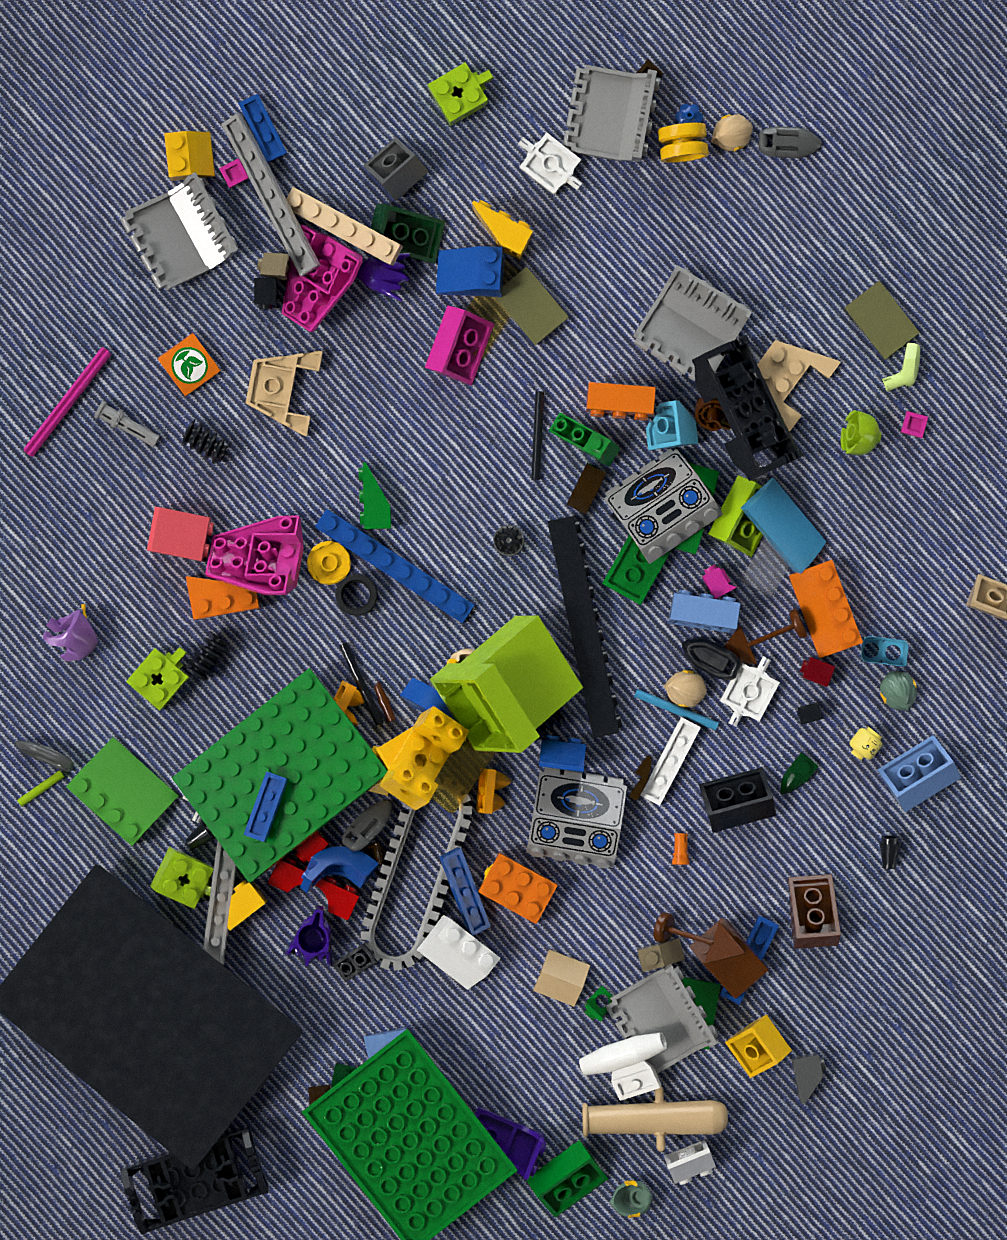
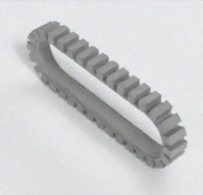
(385, 884)

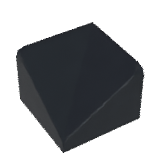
(809, 713)

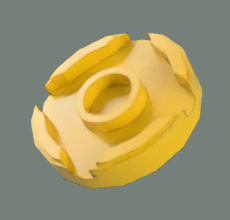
(328, 562)

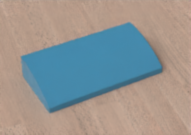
(784, 526)

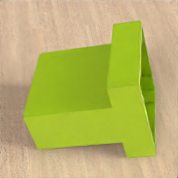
(508, 686)

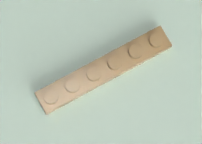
(344, 226)

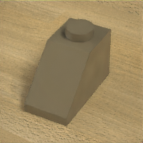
(274, 266)
(660, 954)

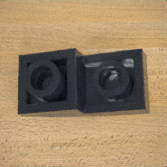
(354, 962)

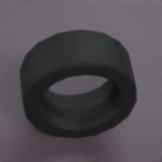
(340, 593)

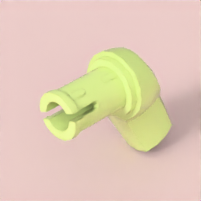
(909, 369)

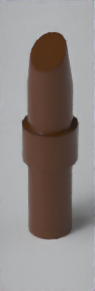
(384, 702)

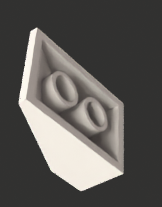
(690, 1162)

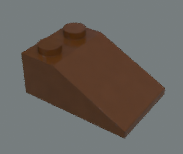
(813, 911)
(733, 973)

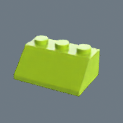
(734, 525)

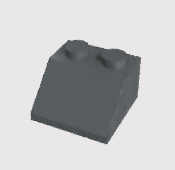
(395, 168)

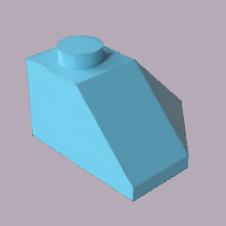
(671, 427)

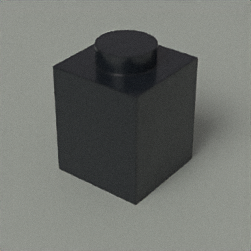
(266, 293)

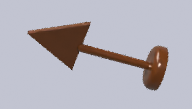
(741, 647)
(722, 945)

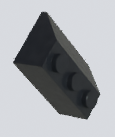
(737, 800)

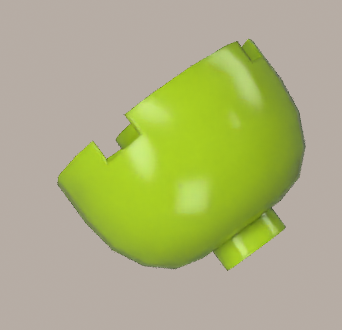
(861, 433)

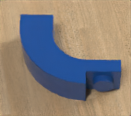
(423, 697)
(339, 861)

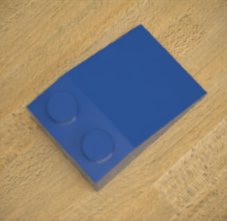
(471, 271)
(562, 754)

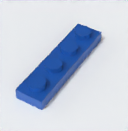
(464, 891)
(759, 941)

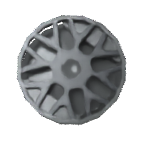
(508, 540)

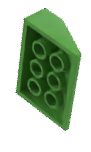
(122, 791)

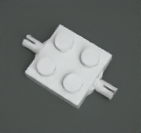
(550, 163)
(749, 692)

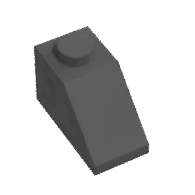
(807, 1074)

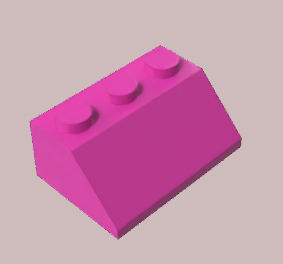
(455, 342)

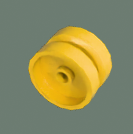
(683, 142)

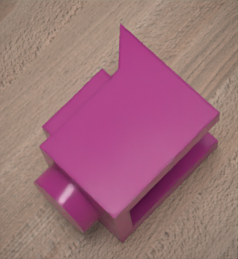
(717, 581)

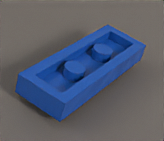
(262, 128)
(266, 806)

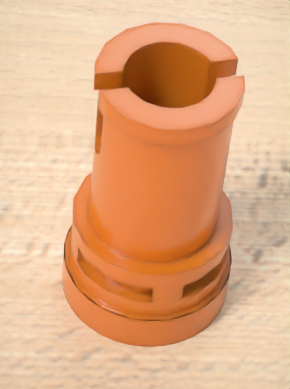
(680, 849)

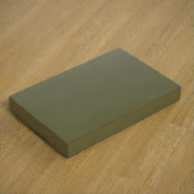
(531, 306)
(881, 320)

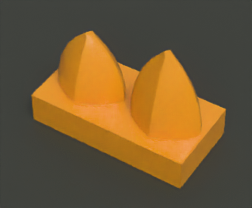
(348, 696)
(486, 798)

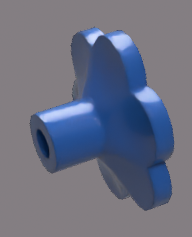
(685, 109)

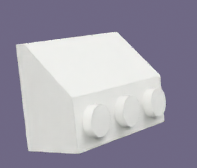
(458, 953)

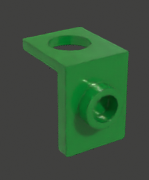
(594, 1011)

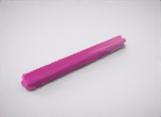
(67, 402)

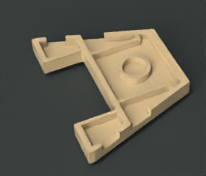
(783, 368)
(272, 387)

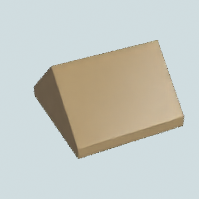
(989, 597)
(561, 977)

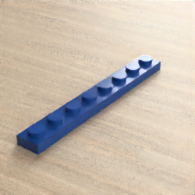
(394, 566)

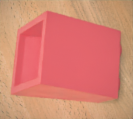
(180, 534)

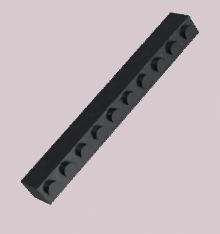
(583, 626)

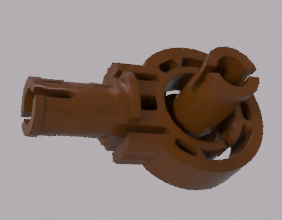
(715, 416)

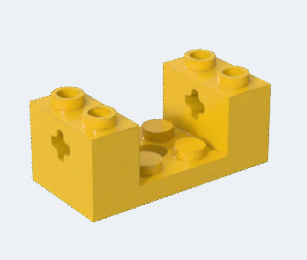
(433, 739)

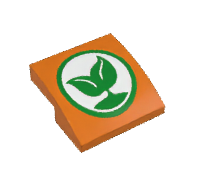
(188, 364)

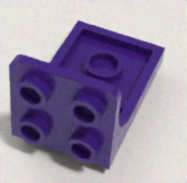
(516, 1140)

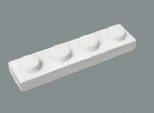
(670, 761)

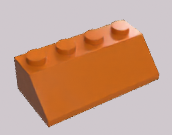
(825, 609)

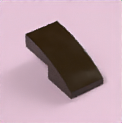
(586, 488)
(643, 771)

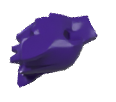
(383, 277)
(313, 939)

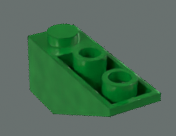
(585, 439)
(376, 507)

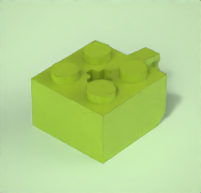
(472, 90)
(172, 676)
(194, 884)

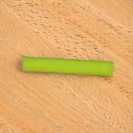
(40, 788)

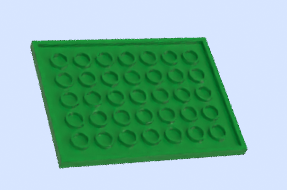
(297, 737)
(409, 1140)

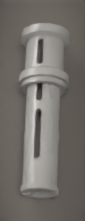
(117, 419)

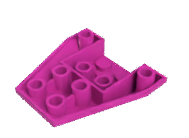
(314, 295)
(259, 556)

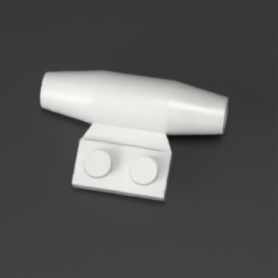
(628, 1064)

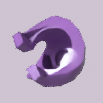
(78, 637)

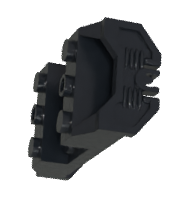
(747, 408)
(189, 1192)

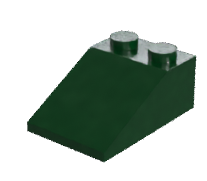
(414, 231)

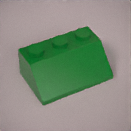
(567, 1179)

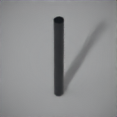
(537, 435)
(361, 684)

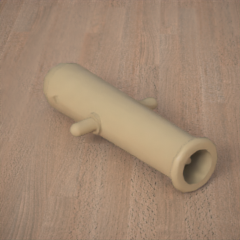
(656, 1118)

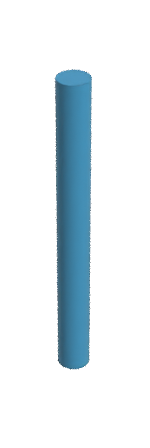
(676, 709)

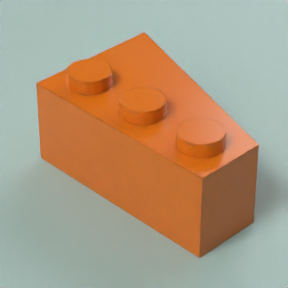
(219, 598)

